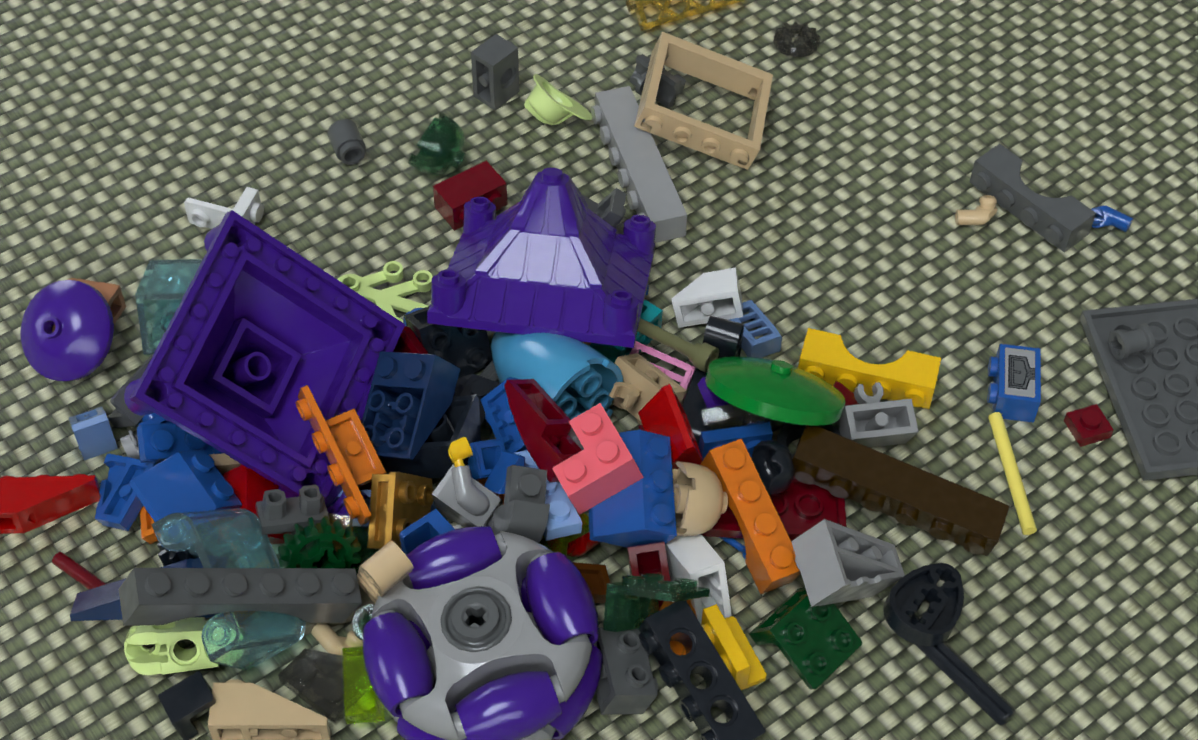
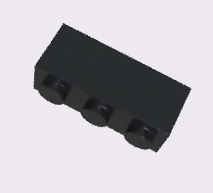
(432, 459)

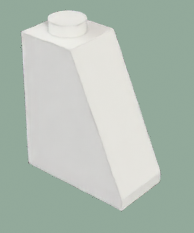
(696, 559)

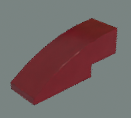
(540, 424)

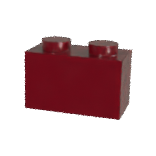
(474, 182)

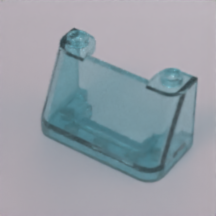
(232, 541)

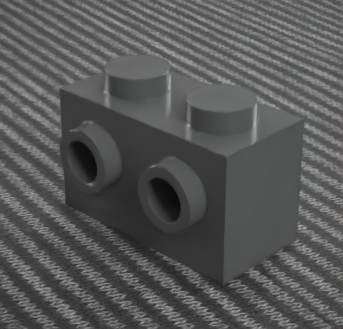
(626, 674)

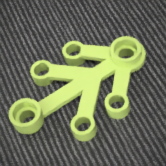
(390, 297)

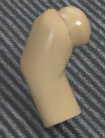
(980, 214)
(331, 641)

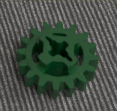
(319, 546)

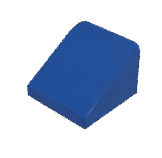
(485, 457)
(497, 479)

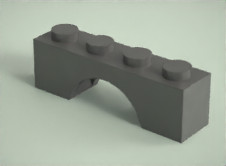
(1058, 220)

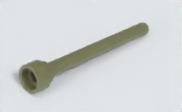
(699, 354)

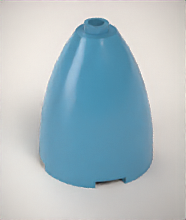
(564, 367)

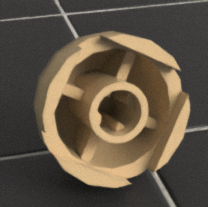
(697, 499)

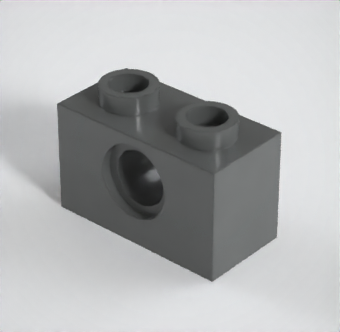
(495, 71)

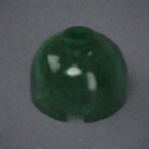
(439, 147)

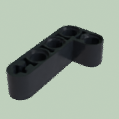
(728, 338)

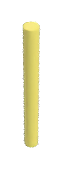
(1012, 474)

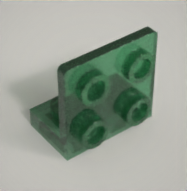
(637, 596)

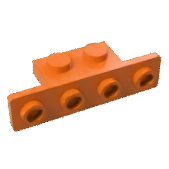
(347, 449)

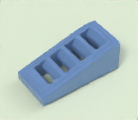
(762, 346)

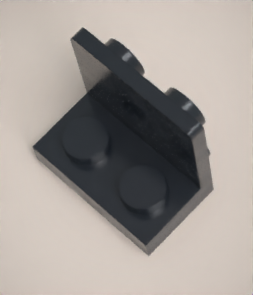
(460, 346)

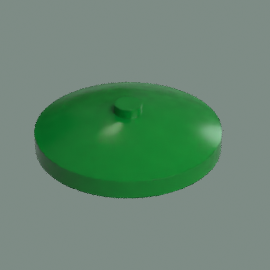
(775, 390)

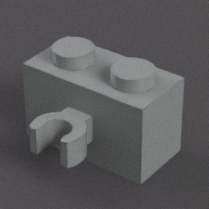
(877, 422)

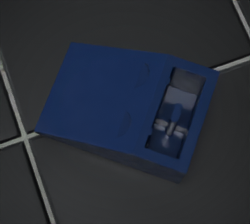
(407, 401)

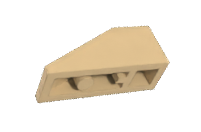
(256, 713)

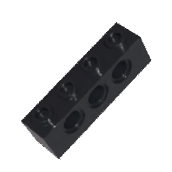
(680, 624)

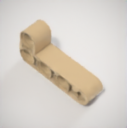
(383, 570)

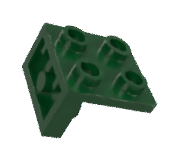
(810, 637)

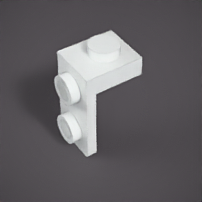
(210, 215)

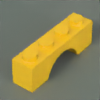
(906, 378)

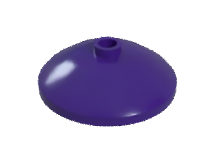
(81, 331)

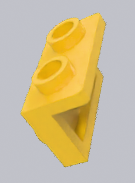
(733, 647)

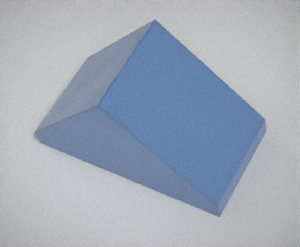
(93, 433)

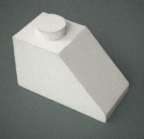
(709, 295)

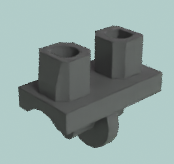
(669, 84)
(280, 513)

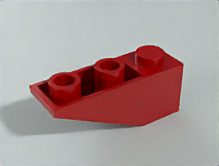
(42, 499)

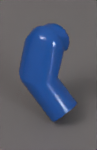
(1108, 216)

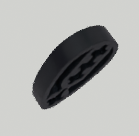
(944, 606)

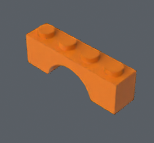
(767, 544)

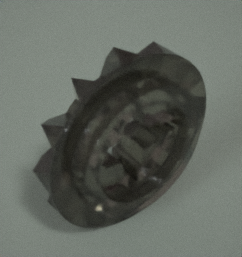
(802, 46)

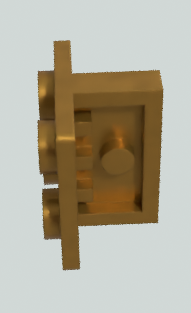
(395, 504)

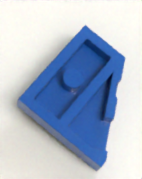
(118, 501)

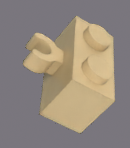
(640, 384)

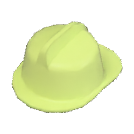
(552, 105)

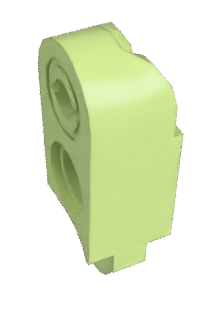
(167, 655)

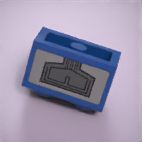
(1015, 382)

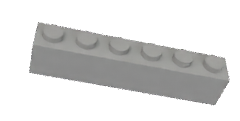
(639, 163)

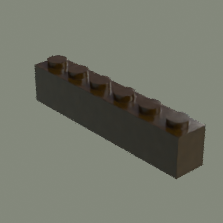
(899, 490)

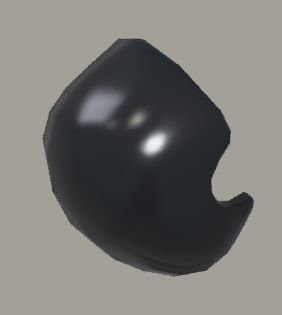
(774, 466)

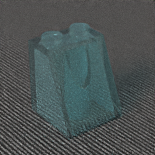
(160, 296)

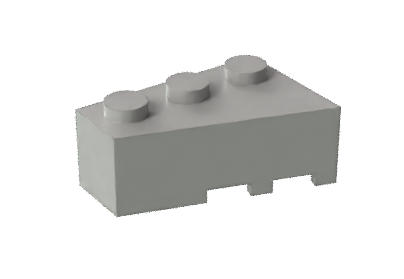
(844, 564)

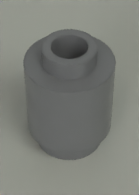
(346, 141)

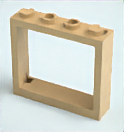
(713, 69)

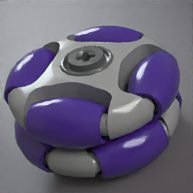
(485, 641)

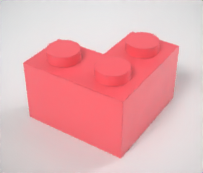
(601, 467)

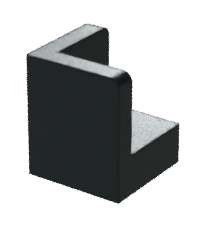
(185, 701)

